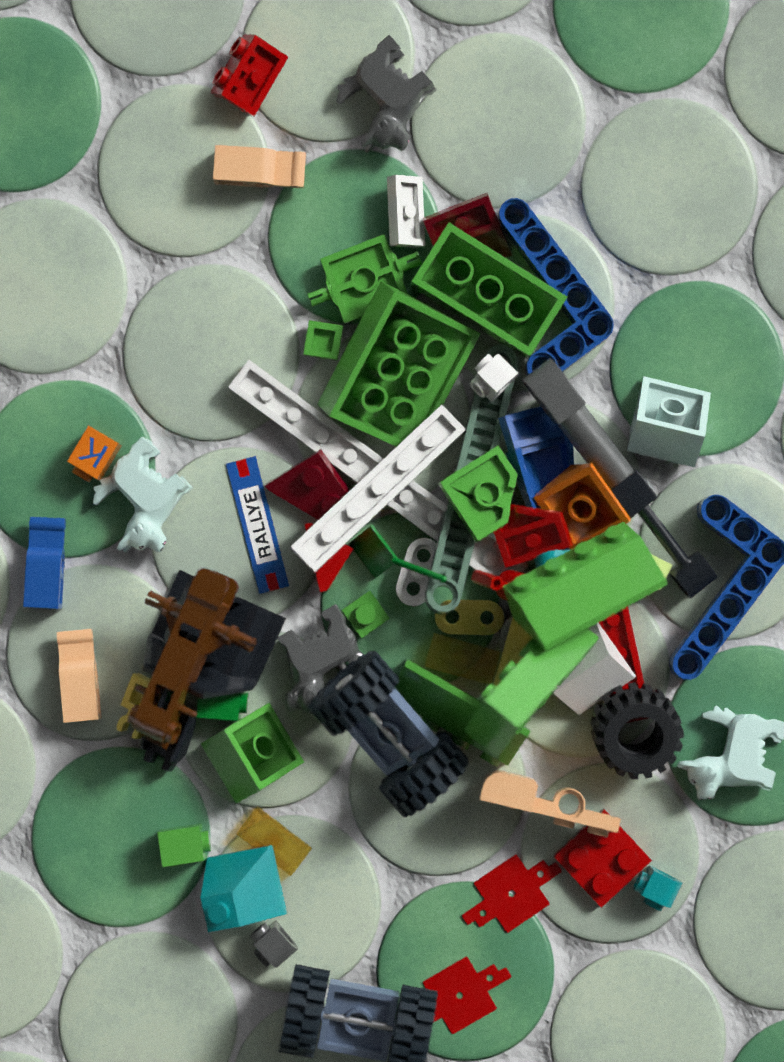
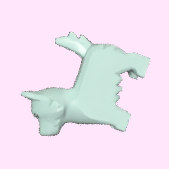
(147, 491)
(741, 757)

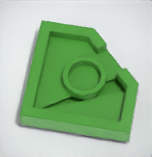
(482, 493)

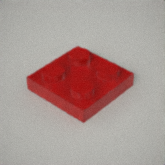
(601, 862)

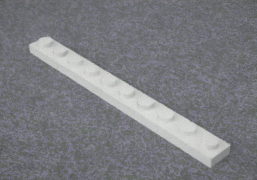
(352, 457)

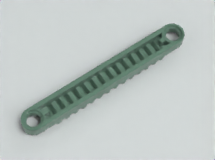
(454, 540)

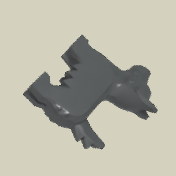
(392, 92)
(317, 656)

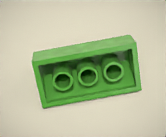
(488, 291)
(584, 586)
(448, 708)

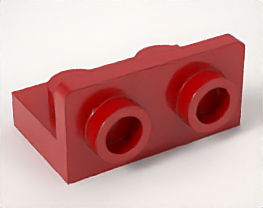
(248, 73)

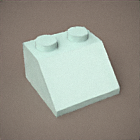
(669, 422)

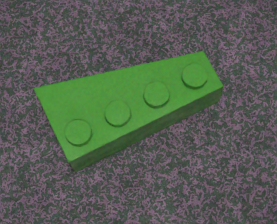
(524, 689)

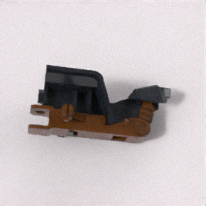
(202, 646)

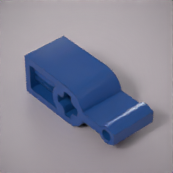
(45, 563)

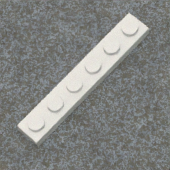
(377, 489)

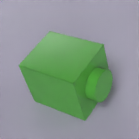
(183, 844)

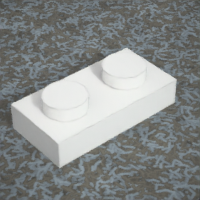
(406, 211)

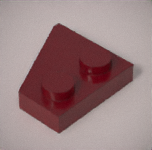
(473, 217)
(310, 485)

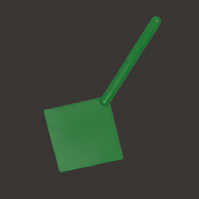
(379, 557)

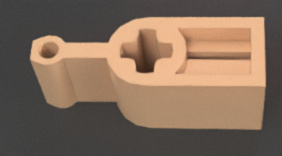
(258, 167)
(78, 676)

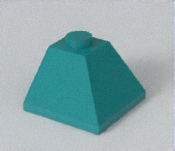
(241, 889)

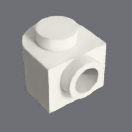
(492, 377)

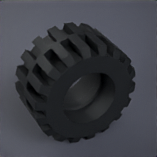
(652, 752)

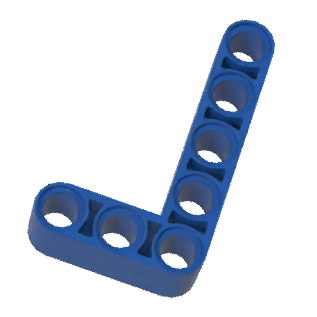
(570, 282)
(732, 588)

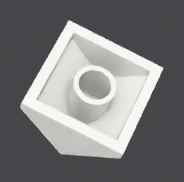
(595, 675)

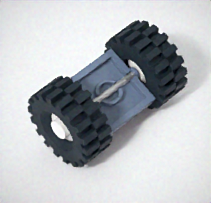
(388, 729)
(356, 1018)

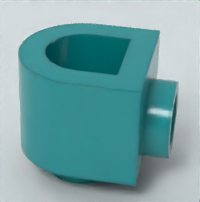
(657, 888)

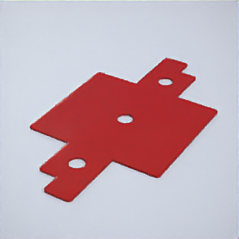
(495, 891)
(474, 986)

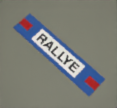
(257, 524)

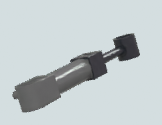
(568, 411)

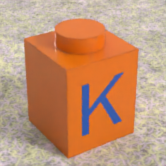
(93, 455)

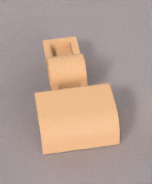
(520, 793)

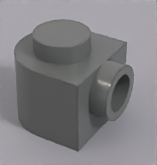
(273, 944)

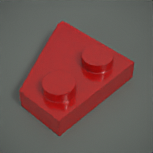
(531, 533)

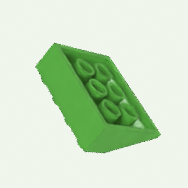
(397, 366)

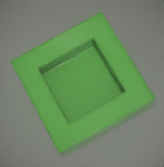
(323, 340)
(365, 614)

